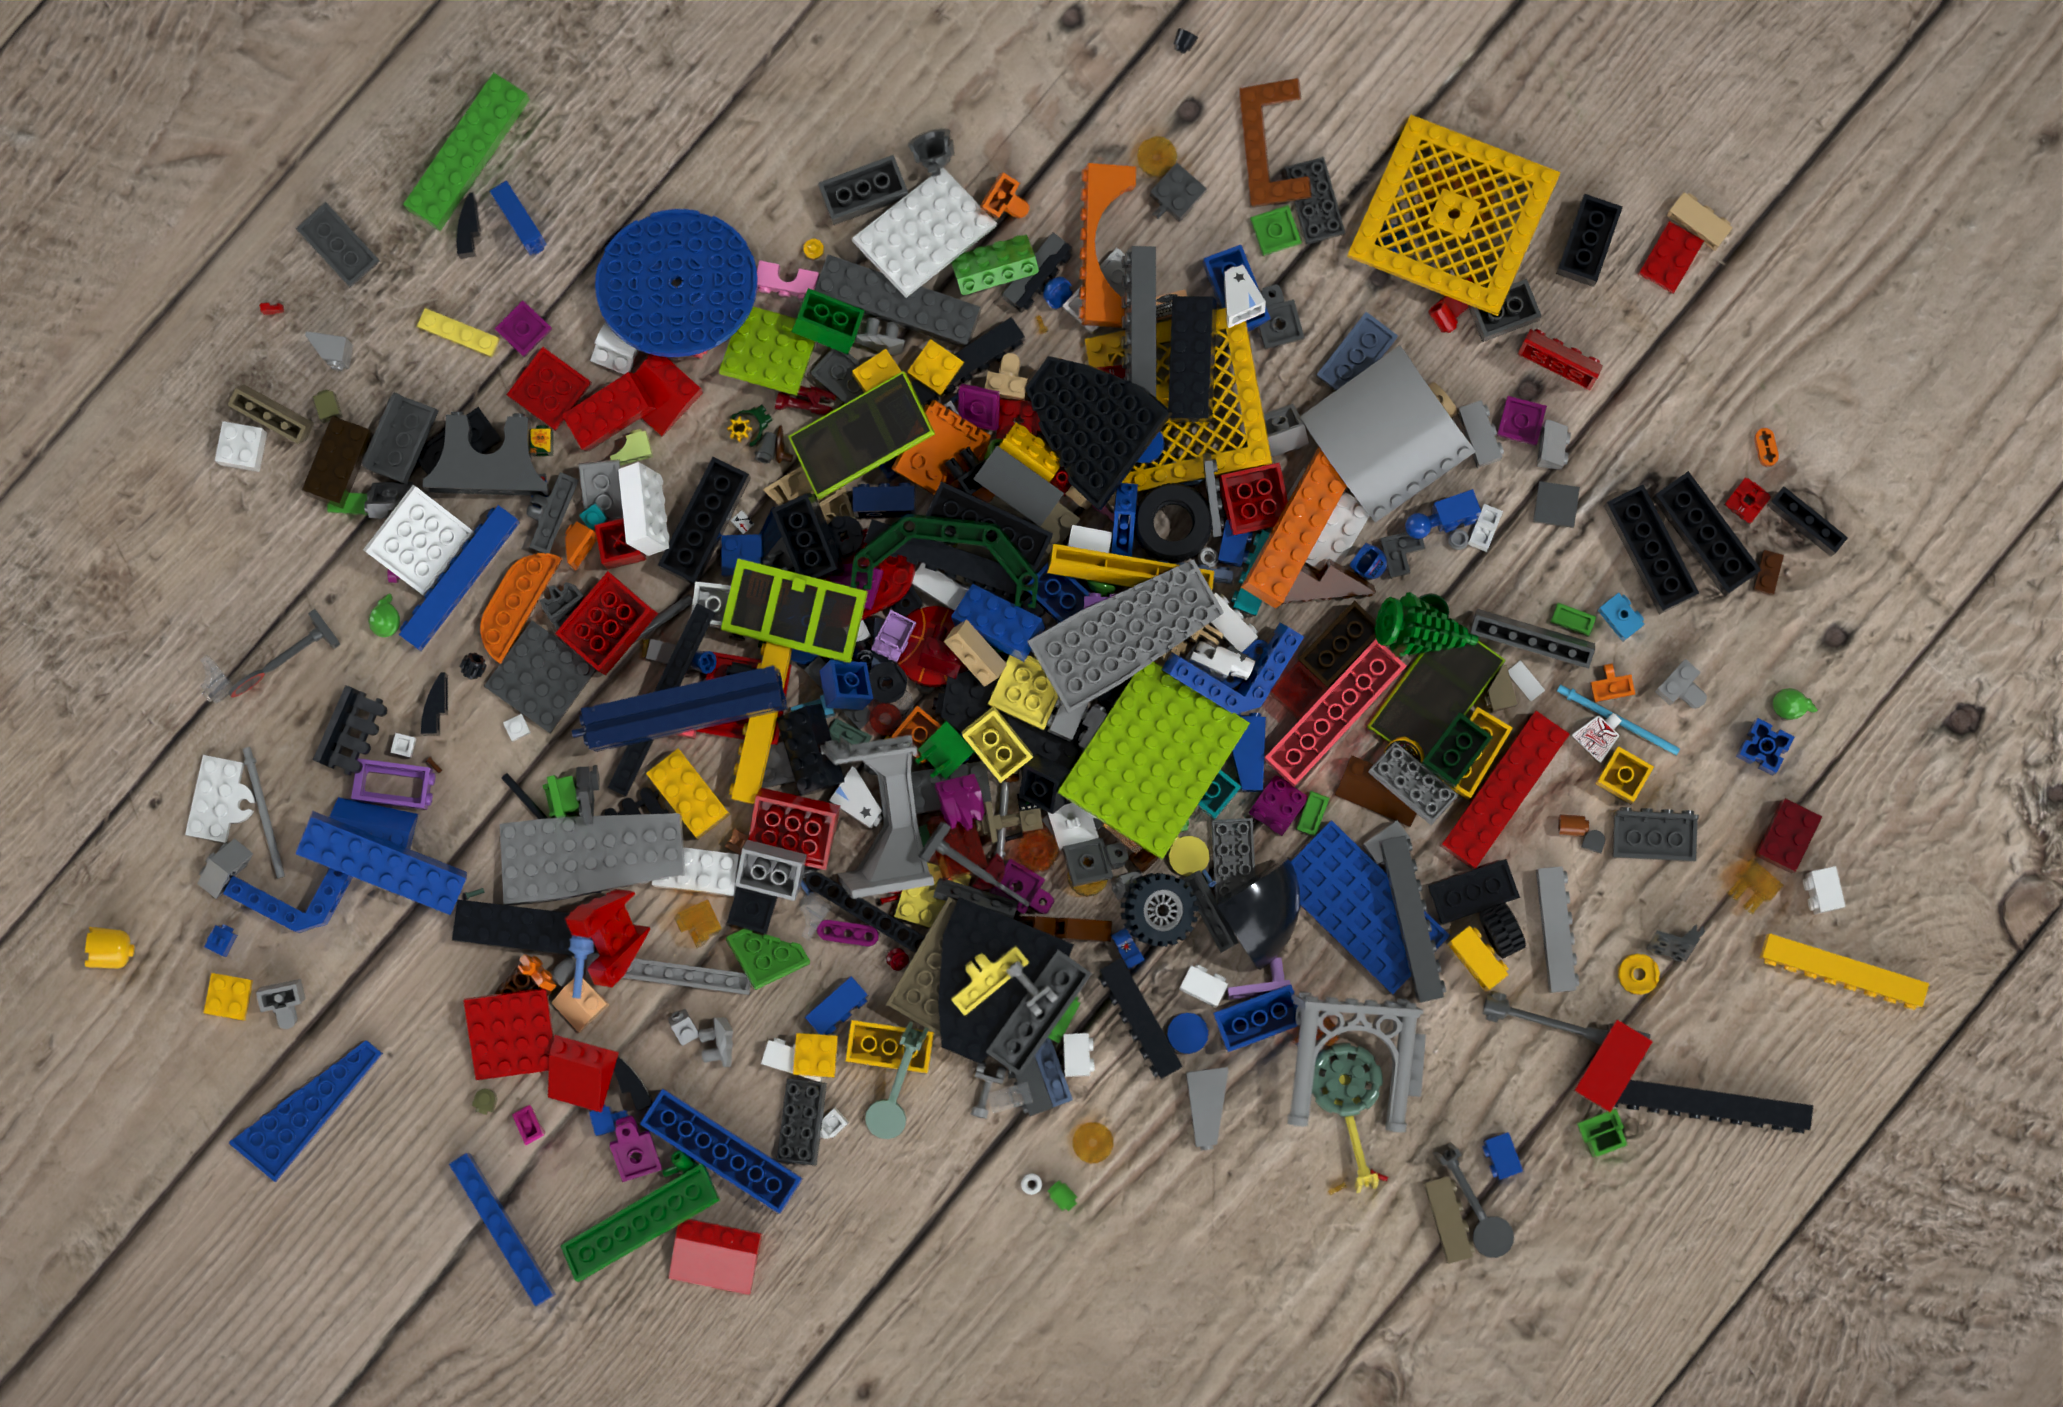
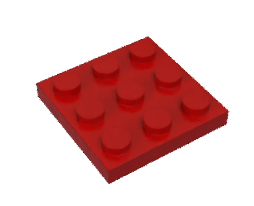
(549, 388)

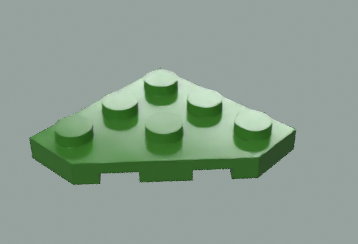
(766, 956)

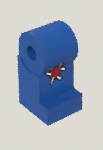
(1127, 948)

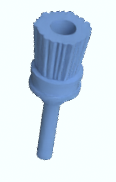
(581, 948)

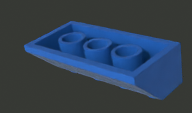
(1215, 268)
(380, 821)
(1257, 1018)

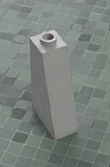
(1206, 1103)

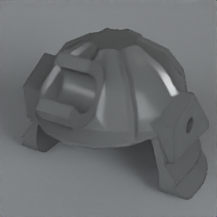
(933, 149)

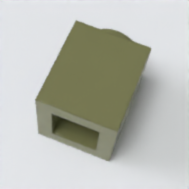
(327, 405)

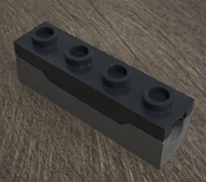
(1049, 259)

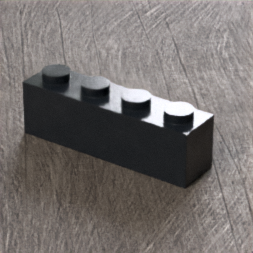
(1807, 521)

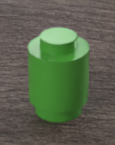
(1062, 1196)

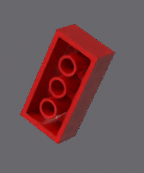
(608, 411)

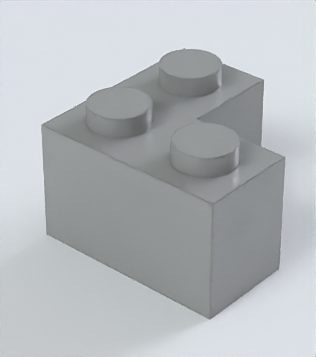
(222, 866)

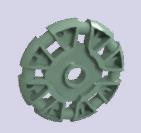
(1358, 1077)

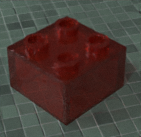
(1298, 690)

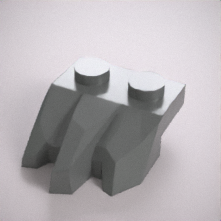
(561, 603)

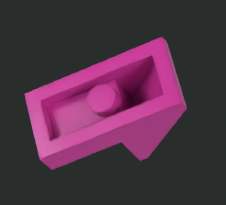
(528, 1125)

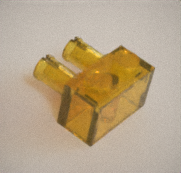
(1759, 881)

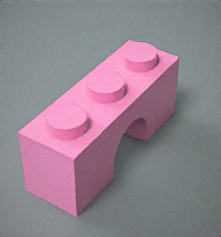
(769, 281)

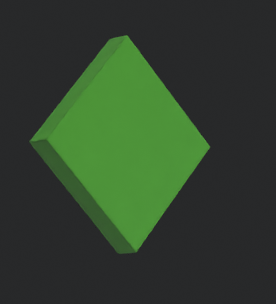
(1275, 230)

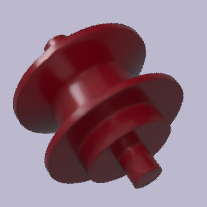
(897, 959)

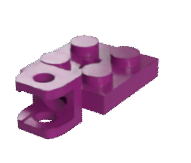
(1031, 888)
(632, 1141)

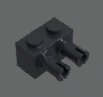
(962, 479)

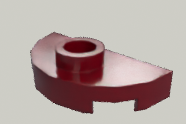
(996, 869)

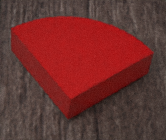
(268, 309)

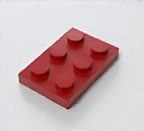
(1671, 257)

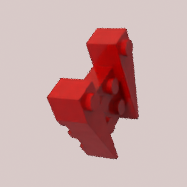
(612, 933)

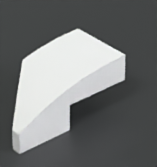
(833, 1124)

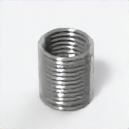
(564, 971)

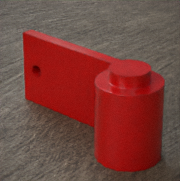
(1446, 312)

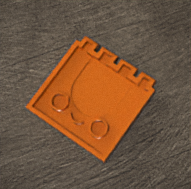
(952, 435)

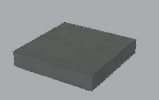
(1556, 504)

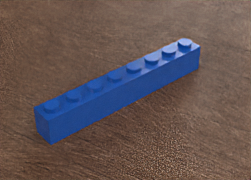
(459, 578)
(502, 1229)

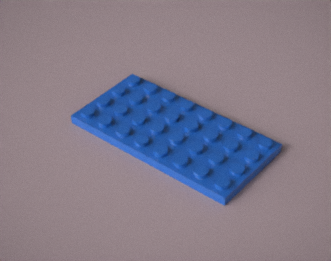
(1355, 904)

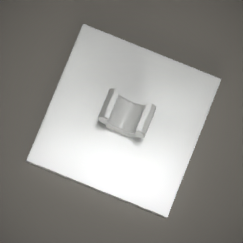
(1072, 825)

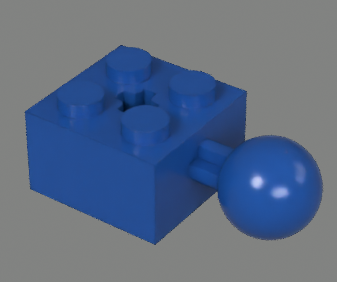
(1446, 515)
(846, 685)

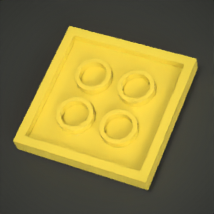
(1024, 692)
(919, 905)

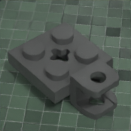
(1284, 311)
(587, 782)
(1103, 860)

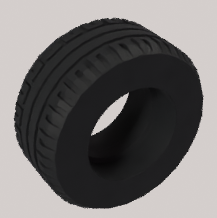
(1173, 495)

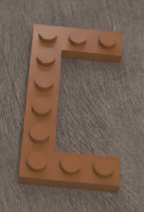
(1261, 189)

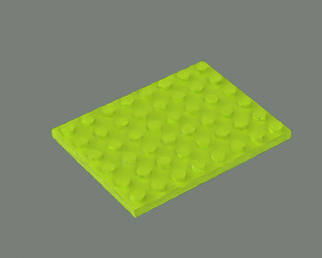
(1153, 759)

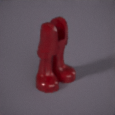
(813, 393)

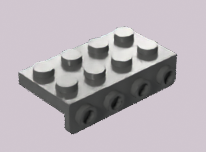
(399, 438)
(1655, 834)

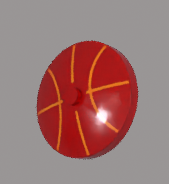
(926, 620)

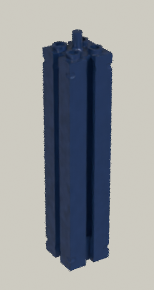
(682, 709)

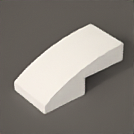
(1485, 527)

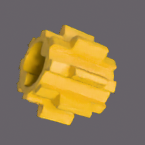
(740, 423)

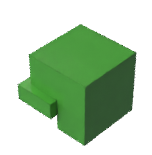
(561, 796)
(1603, 1133)

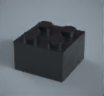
(1041, 783)

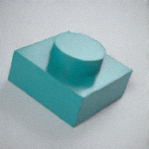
(593, 515)

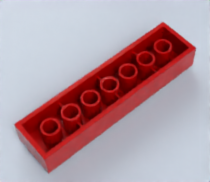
(1504, 790)

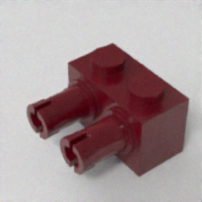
(938, 656)

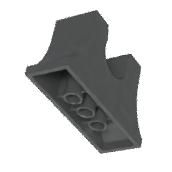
(500, 473)

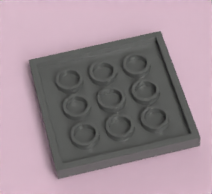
(540, 677)

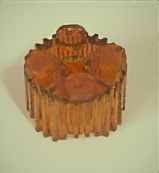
(1033, 840)

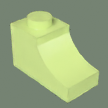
(635, 449)

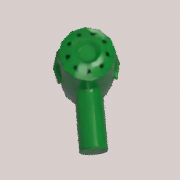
(682, 1163)

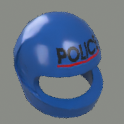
(1369, 562)

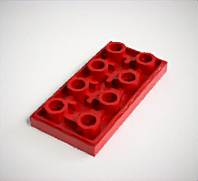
(1613, 1065)

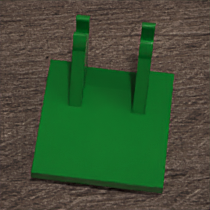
(945, 750)

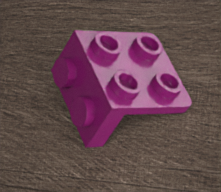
(1278, 805)

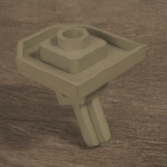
(992, 823)

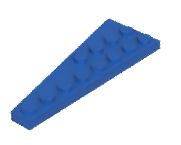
(288, 1128)

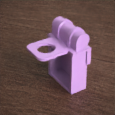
(893, 636)

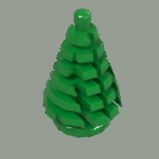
(1418, 627)

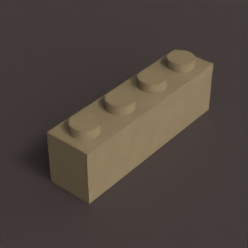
(270, 414)
(1448, 1219)

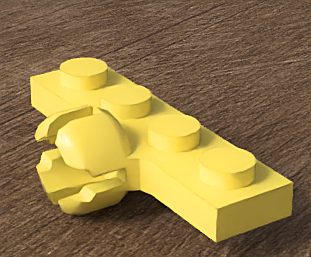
(986, 979)

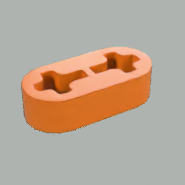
(1771, 446)

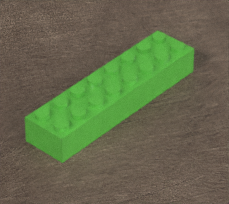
(466, 151)

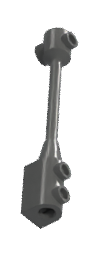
(1498, 1007)

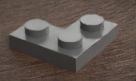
(1395, 550)

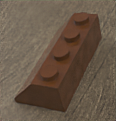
(1366, 791)

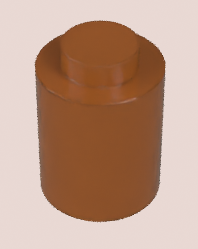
(1572, 825)

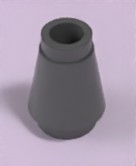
(765, 450)

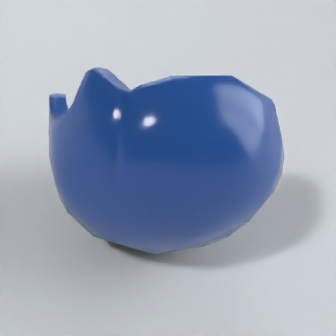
(1057, 292)

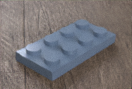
(1357, 352)

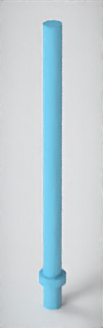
(1572, 695)

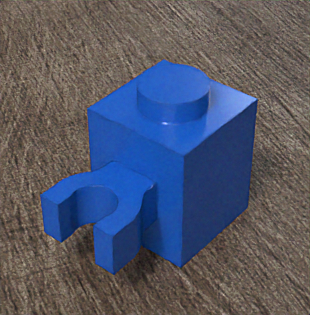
(221, 940)
(606, 1121)

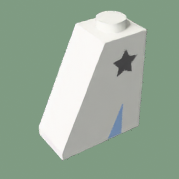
(1241, 296)
(857, 800)

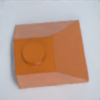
(578, 543)

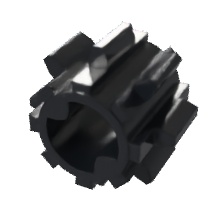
(473, 666)

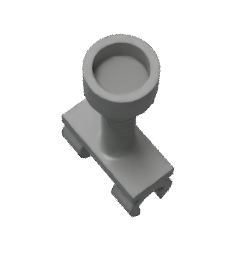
(1015, 970)
(980, 1110)

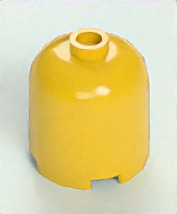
(108, 948)

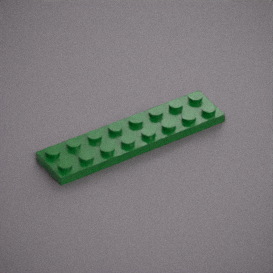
(640, 1223)

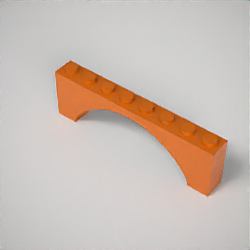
(1101, 187)

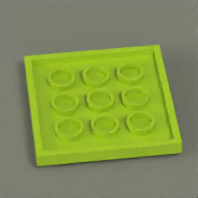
(768, 352)

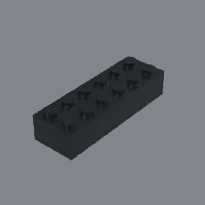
(1192, 358)
(958, 504)
(704, 521)
(1706, 533)
(1651, 549)
(511, 927)
(1140, 1018)

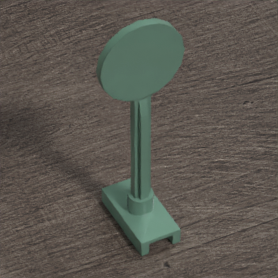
(885, 1116)

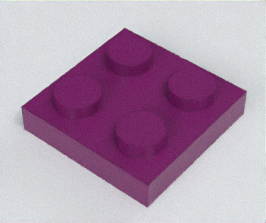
(523, 328)
(979, 406)
(1521, 420)

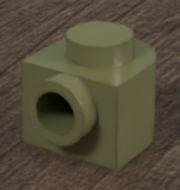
(485, 1101)

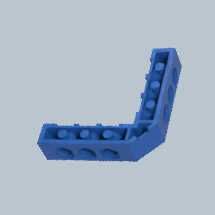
(1256, 688)
(318, 913)

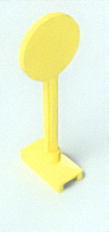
(1188, 855)
(1364, 1174)

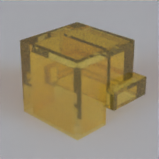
(699, 921)

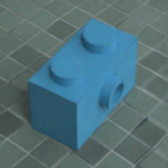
(1621, 616)

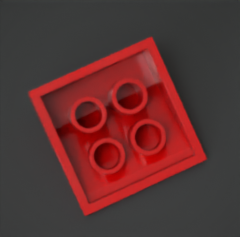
(668, 390)
(1253, 497)
(580, 1073)

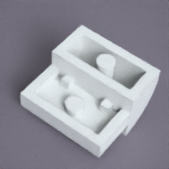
(613, 352)

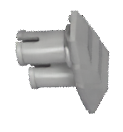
(880, 342)
(723, 1035)

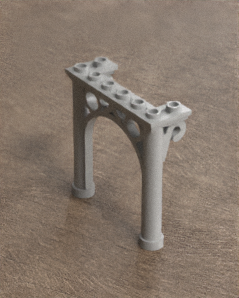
(1308, 1018)

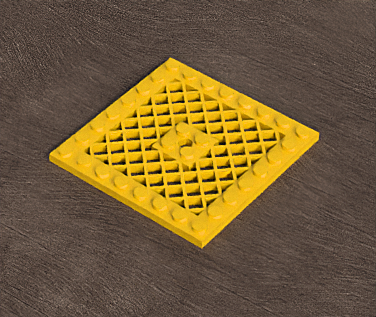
(1470, 150)
(1258, 449)

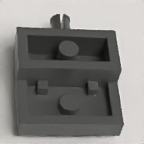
(1177, 193)

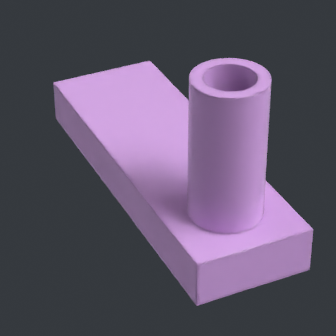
(1262, 988)

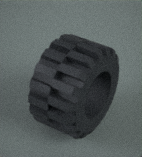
(1502, 930)

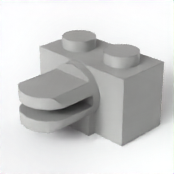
(1681, 685)
(281, 1000)

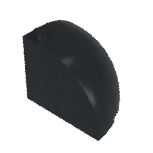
(1264, 912)

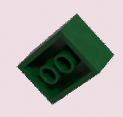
(1456, 750)

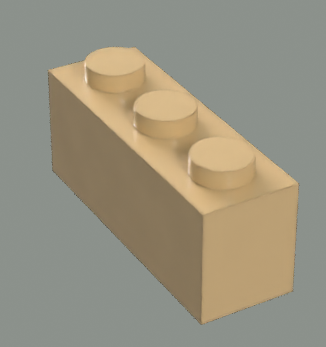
(1700, 220)
(975, 652)

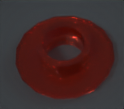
(895, 722)

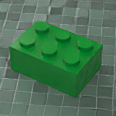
(827, 321)

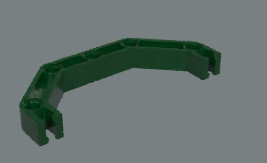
(934, 529)

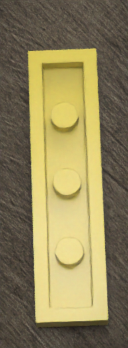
(458, 332)

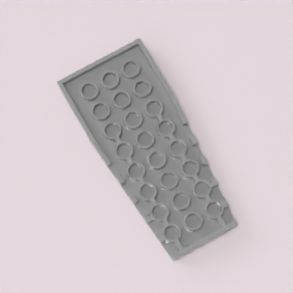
(1123, 634)
(572, 859)

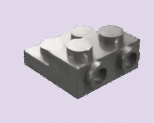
(384, 498)
(1092, 721)

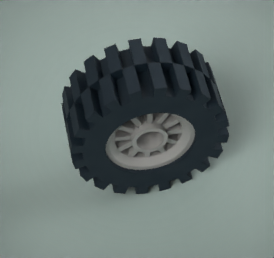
(1137, 905)

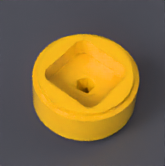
(813, 249)

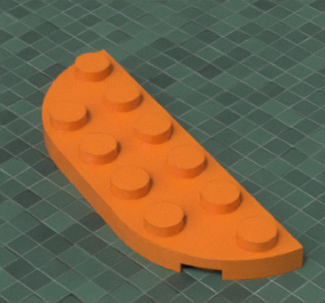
(515, 602)

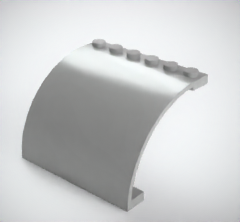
(1387, 434)

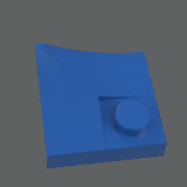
(742, 547)

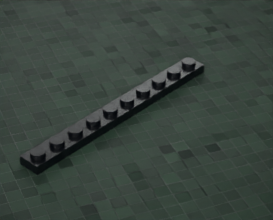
(671, 678)

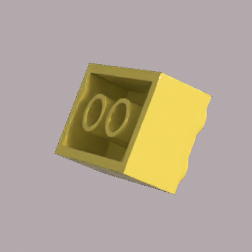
(997, 744)

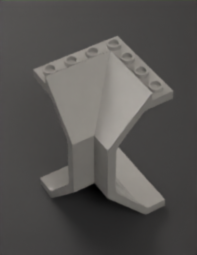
(893, 857)

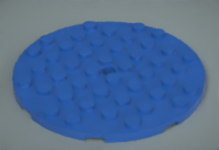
(670, 245)

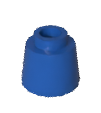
(704, 661)

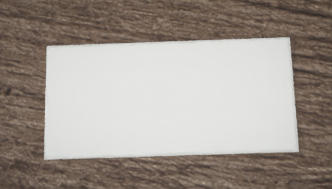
(1525, 681)

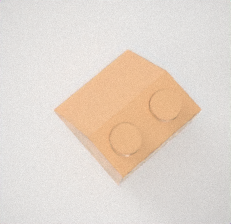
(580, 1011)

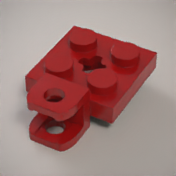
(1010, 410)

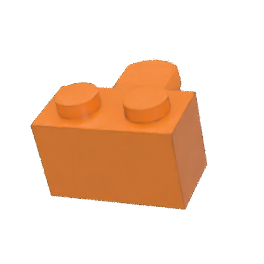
(1002, 198)

